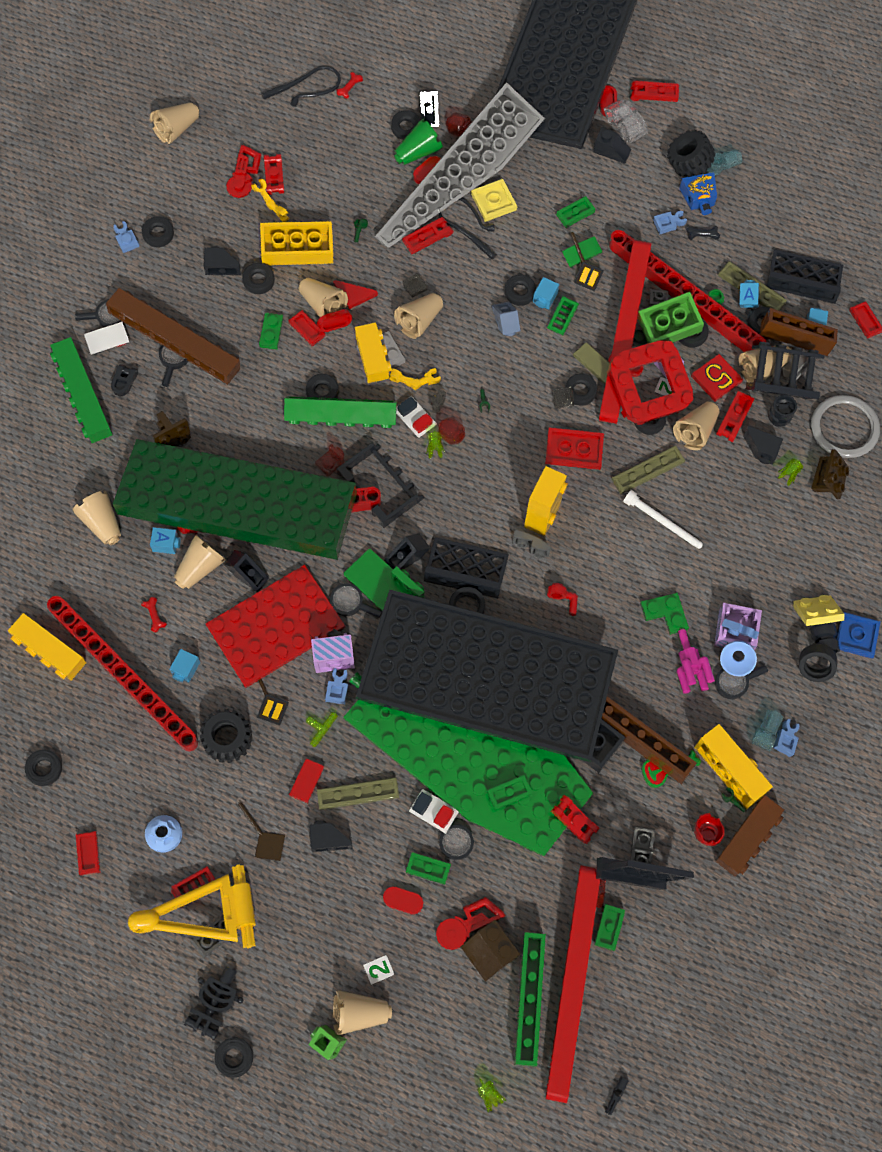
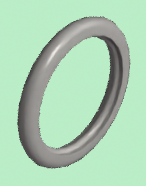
(846, 399)

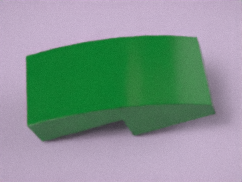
(589, 249)

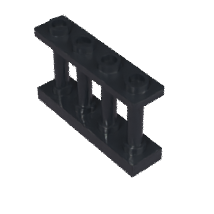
(775, 385)

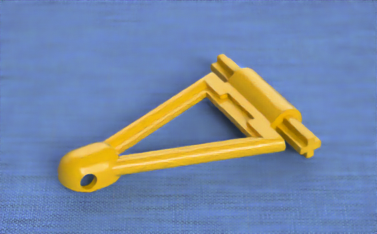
(236, 907)

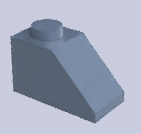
(506, 318)

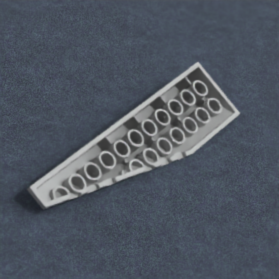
(469, 162)

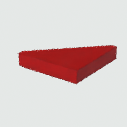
(356, 294)

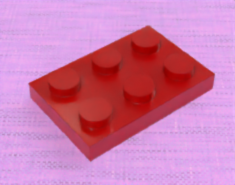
(574, 448)

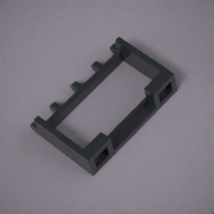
(343, 470)

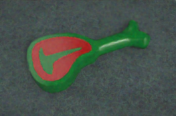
(655, 776)

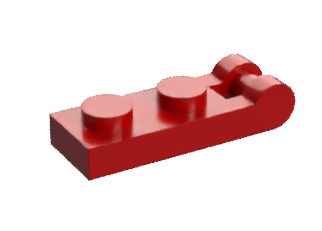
(654, 91)
(427, 235)
(735, 415)

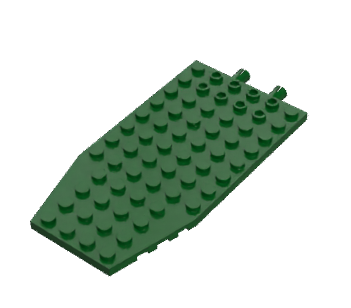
(466, 763)

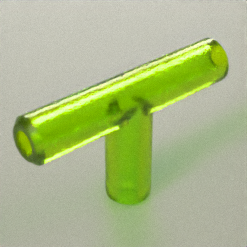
(322, 728)

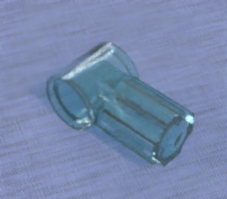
(725, 161)
(766, 734)

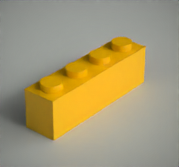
(47, 647)

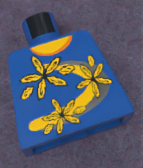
(700, 192)

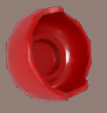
(708, 830)

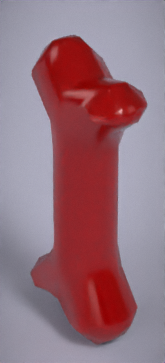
(345, 90)
(156, 622)

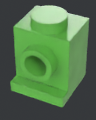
(319, 1043)

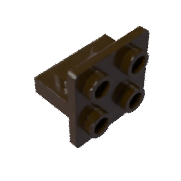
(171, 434)
(831, 474)

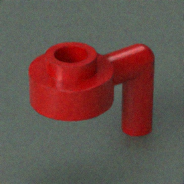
(558, 591)

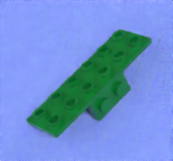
(377, 578)

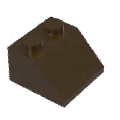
(490, 950)

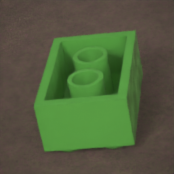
(671, 319)

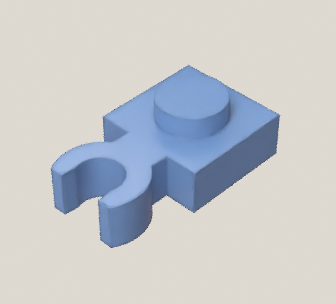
(667, 222)
(125, 238)
(736, 628)
(337, 690)
(786, 741)

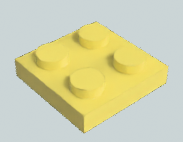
(494, 200)
(818, 610)

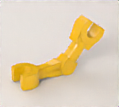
(280, 211)
(396, 376)

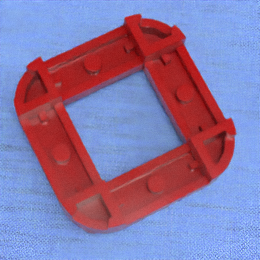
(626, 390)

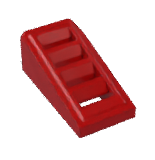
(190, 880)

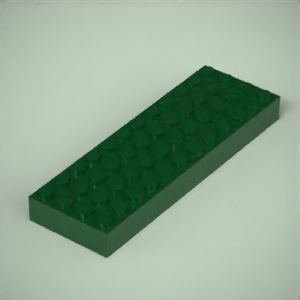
(236, 499)

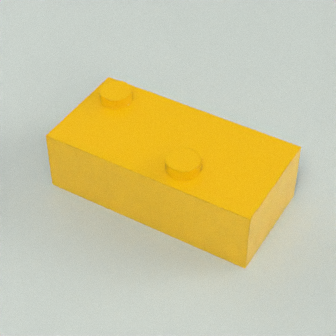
(296, 243)
(545, 501)
(733, 766)

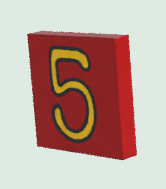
(717, 377)

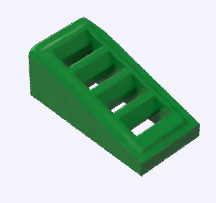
(568, 303)

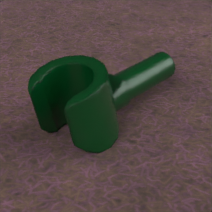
(359, 224)
(483, 401)
(732, 799)

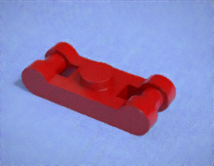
(274, 174)
(575, 819)

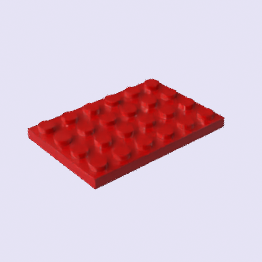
(274, 625)

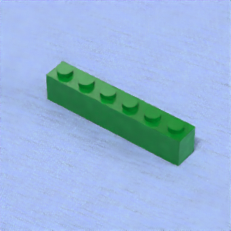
(81, 390)
(340, 411)
(530, 1000)

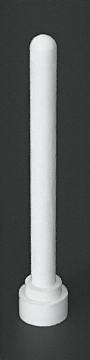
(633, 499)

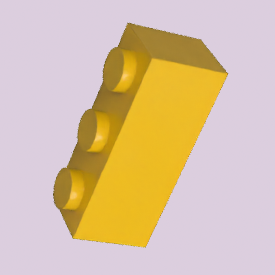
(372, 352)

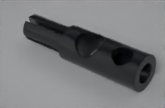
(621, 1085)

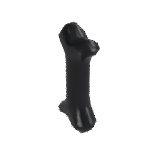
(703, 233)

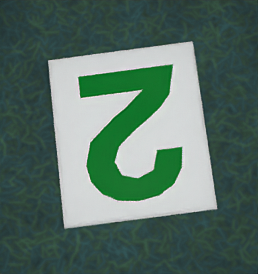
(663, 387)
(378, 969)

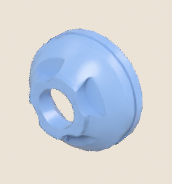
(735, 667)
(165, 843)

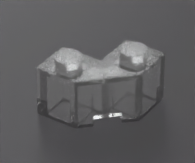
(628, 119)

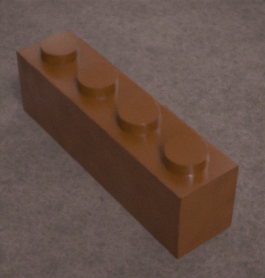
(798, 331)
(750, 835)

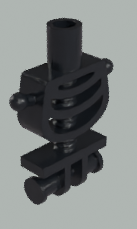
(223, 983)

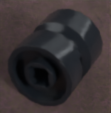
(782, 410)
(825, 635)

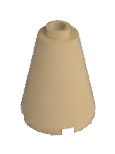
(173, 121)
(322, 297)
(418, 314)
(750, 363)
(697, 426)
(99, 517)
(197, 563)
(358, 1012)

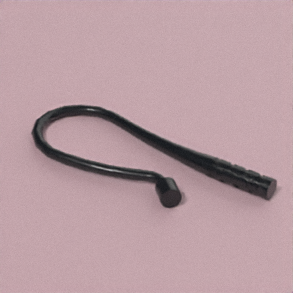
(295, 100)
(490, 228)

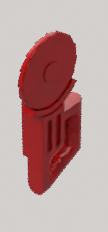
(241, 182)
(453, 932)

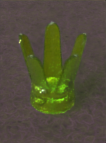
(435, 443)
(792, 467)
(490, 1095)

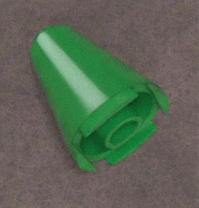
(417, 144)

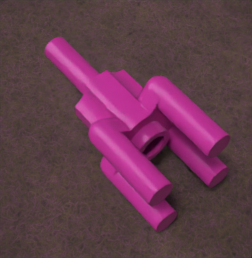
(692, 665)

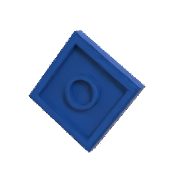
(858, 635)

